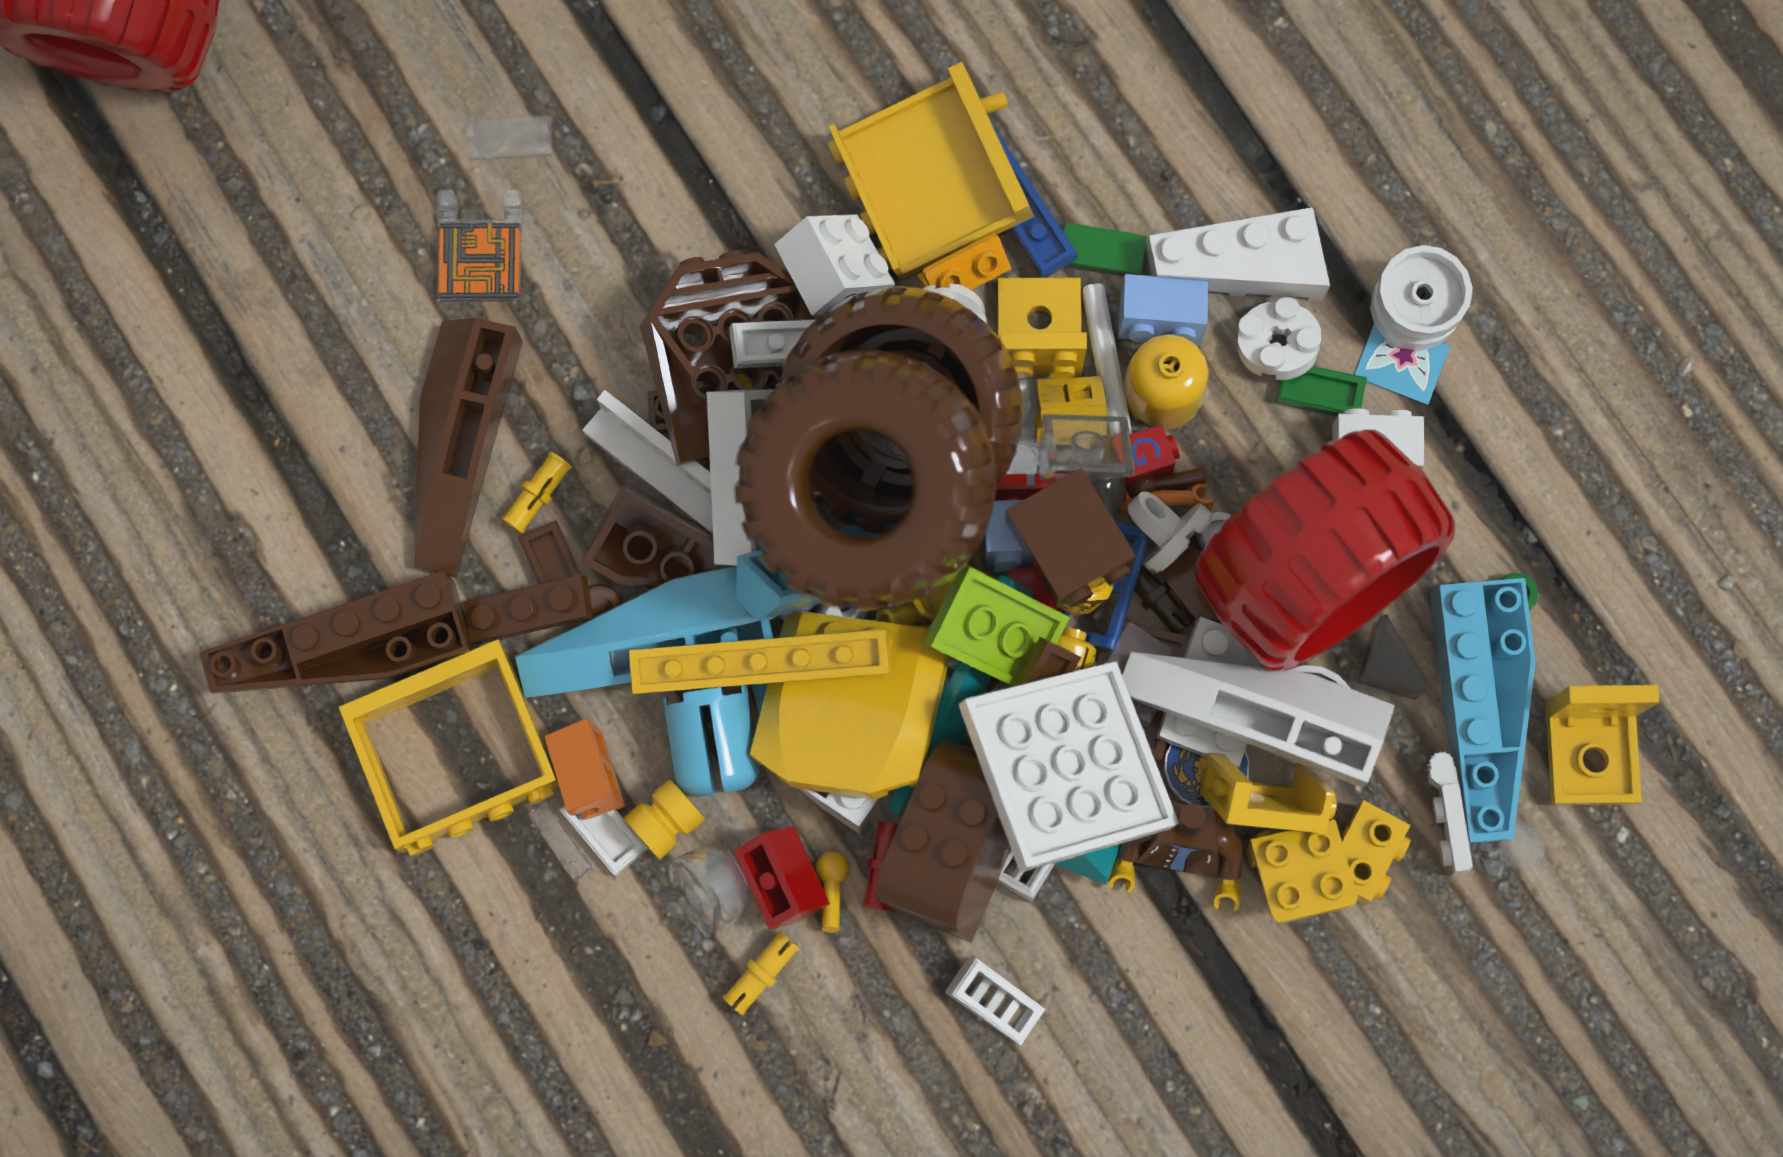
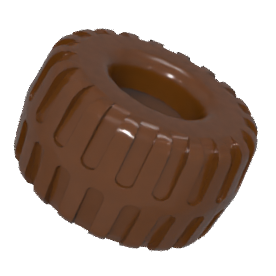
(941, 444)
(848, 471)

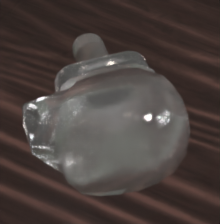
(1027, 448)

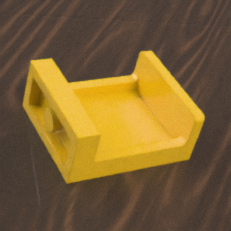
(1297, 807)

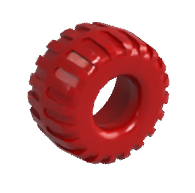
(113, 41)
(1324, 549)

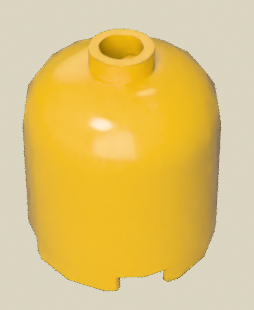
(1161, 395)

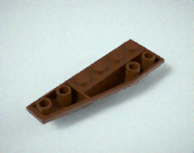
(457, 433)
(349, 642)

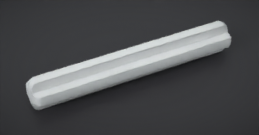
(1105, 349)

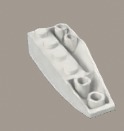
(1272, 710)

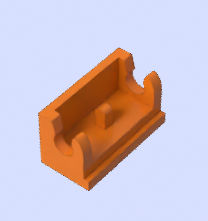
(584, 770)

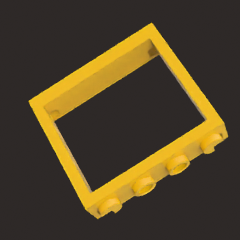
(419, 687)

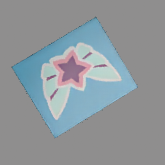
(1401, 370)

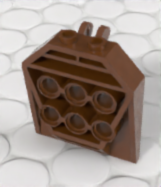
(700, 302)

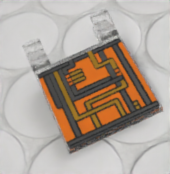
(479, 256)

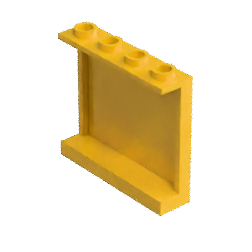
(930, 175)

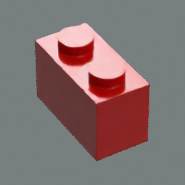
(781, 877)

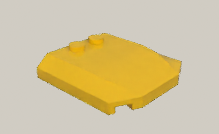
(853, 730)

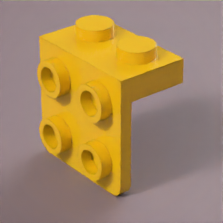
(1302, 872)

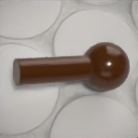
(1167, 482)

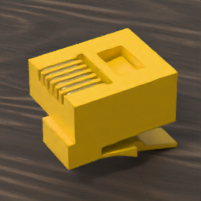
(1069, 397)

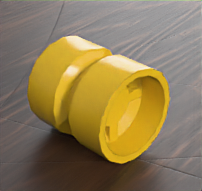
(664, 819)

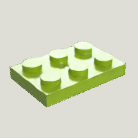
(992, 625)

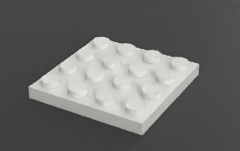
(1068, 765)

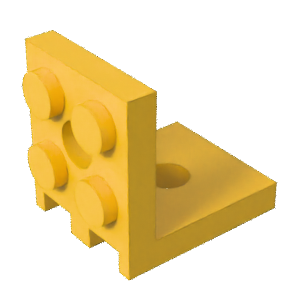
(1051, 350)
(1600, 721)

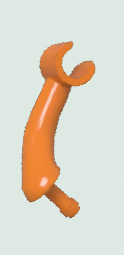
(1177, 497)

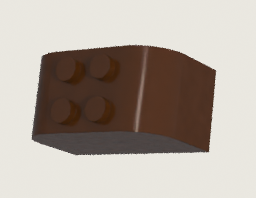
(946, 846)

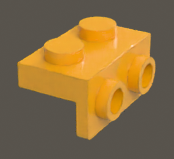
(968, 266)

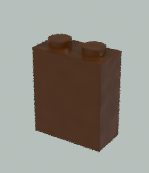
(1070, 539)

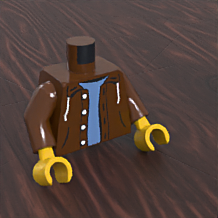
(1194, 846)

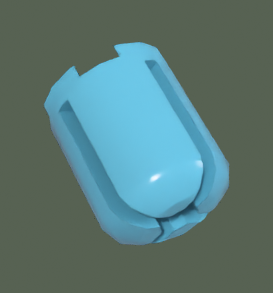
(691, 745)

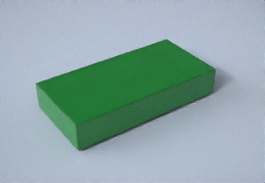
(1106, 249)
(1322, 391)

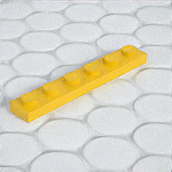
(760, 661)

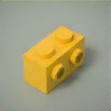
(1370, 845)

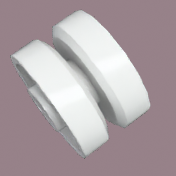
(1421, 298)

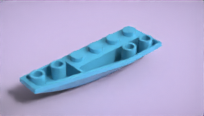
(676, 613)
(1486, 695)

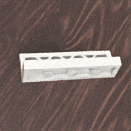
(651, 459)

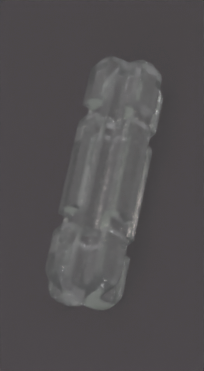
(560, 841)

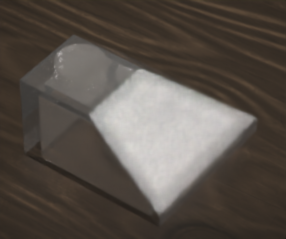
(1090, 442)

